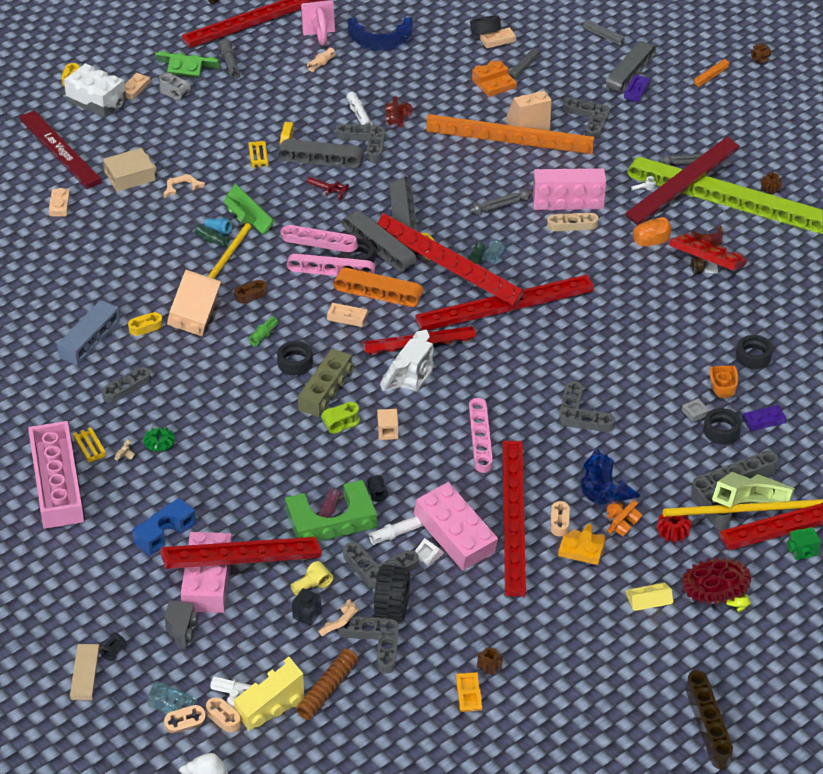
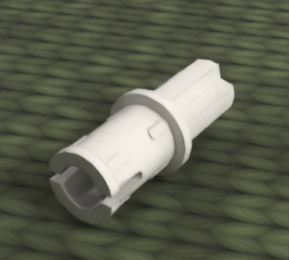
(226, 685)

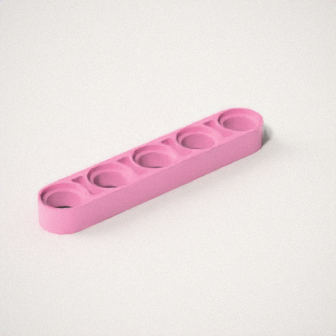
(325, 240)
(322, 262)
(480, 441)

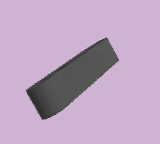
(630, 66)
(320, 153)
(403, 202)
(384, 244)

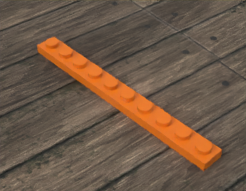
(510, 134)

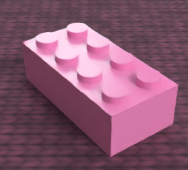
(568, 189)
(455, 526)
(206, 584)

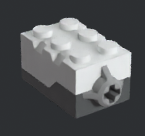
(95, 90)

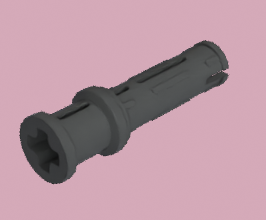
(228, 55)

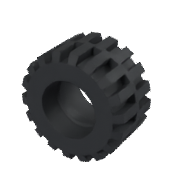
(391, 592)

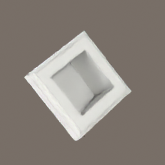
(428, 552)

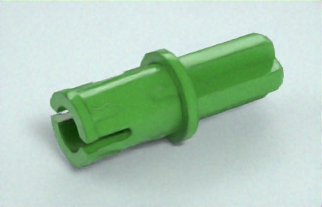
(262, 331)

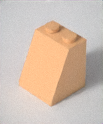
(530, 111)
(194, 303)

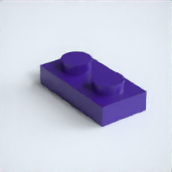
(636, 88)
(764, 418)

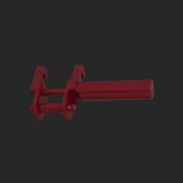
(330, 188)

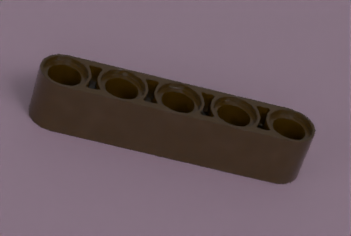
(709, 719)

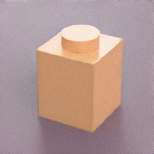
(387, 424)

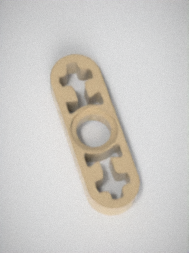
(589, 222)

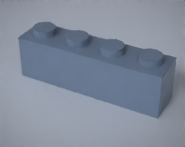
(88, 332)

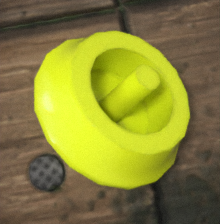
(742, 602)

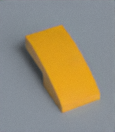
(468, 692)

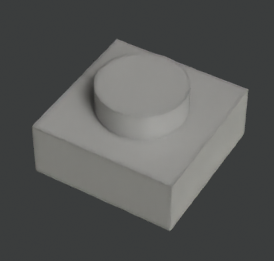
(695, 410)

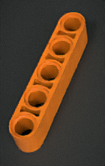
(378, 287)

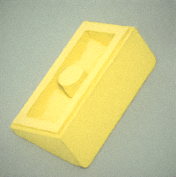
(650, 596)

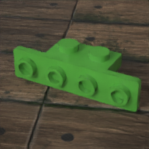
(186, 65)
(247, 209)

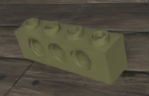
(325, 382)

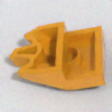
(583, 545)

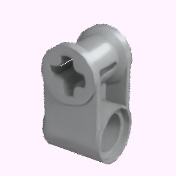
(173, 86)

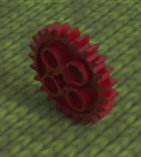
(716, 580)

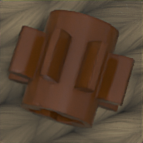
(760, 53)
(771, 183)
(490, 660)

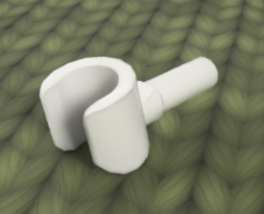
(649, 184)

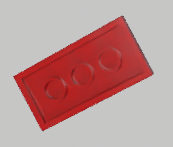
(711, 253)

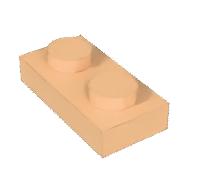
(498, 38)
(136, 85)
(59, 202)
(347, 314)

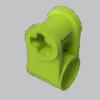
(340, 418)

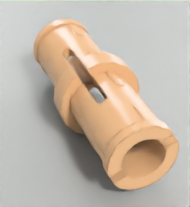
(321, 59)

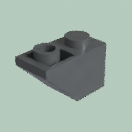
(179, 621)

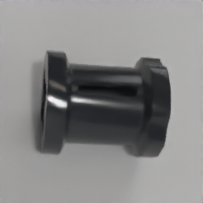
(378, 491)
(112, 646)

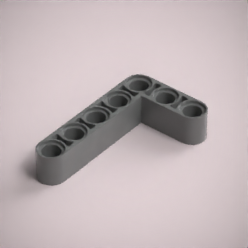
(705, 485)

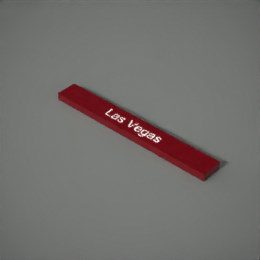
(60, 149)

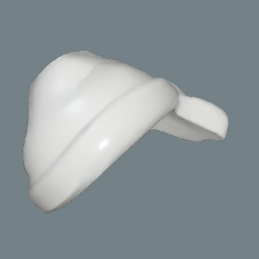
(205, 764)

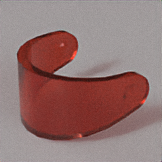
(715, 238)

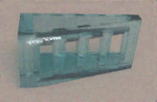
(173, 694)

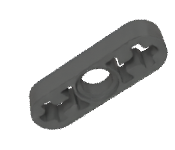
(115, 391)

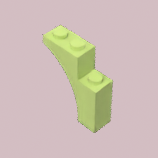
(759, 489)

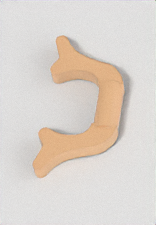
(180, 179)
(349, 611)

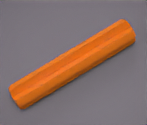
(711, 72)

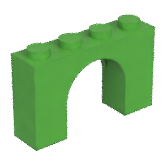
(357, 518)

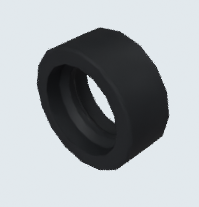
(485, 24)
(363, 246)
(756, 342)
(294, 348)
(722, 436)

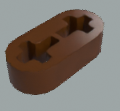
(250, 291)

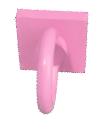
(318, 19)

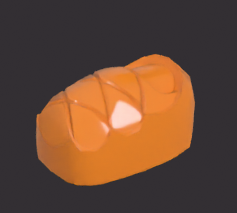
(652, 232)
(724, 380)

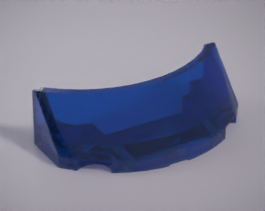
(380, 41)
(599, 484)

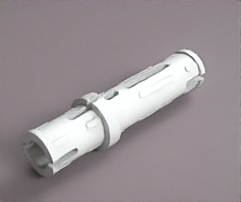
(358, 107)
(391, 531)

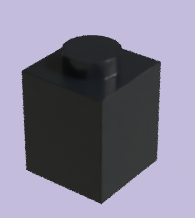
(306, 607)

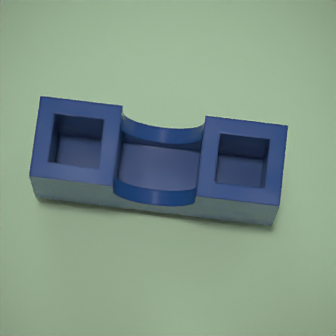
(150, 534)

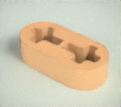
(556, 518)
(220, 717)
(186, 724)

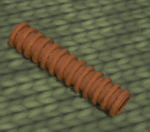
(327, 684)

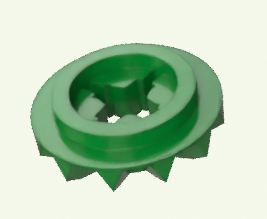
(165, 442)

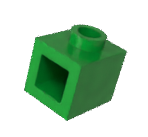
(803, 543)

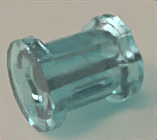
(495, 248)

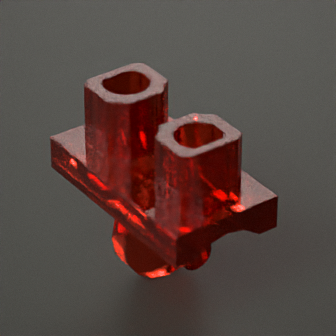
(396, 112)

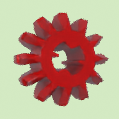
(674, 527)

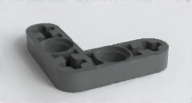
(595, 112)
(350, 132)
(574, 411)
(371, 571)
(383, 636)

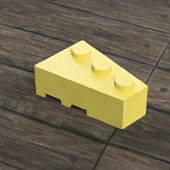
(272, 696)

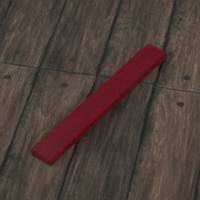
(682, 181)

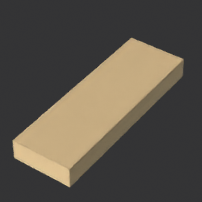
(84, 672)

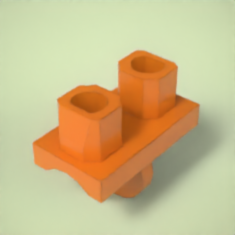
(619, 524)

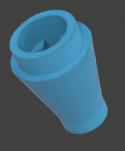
(222, 225)

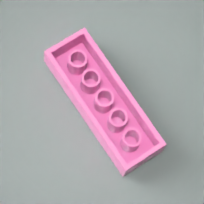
(55, 475)

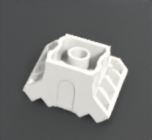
(411, 365)

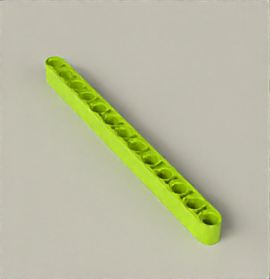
(734, 196)

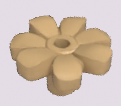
(125, 451)

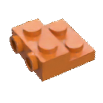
(493, 78)

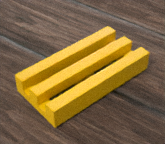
(259, 162)
(84, 435)

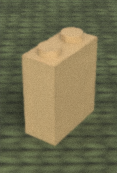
(129, 169)

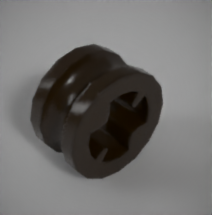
(697, 265)

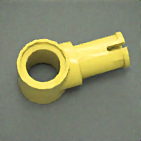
(315, 576)

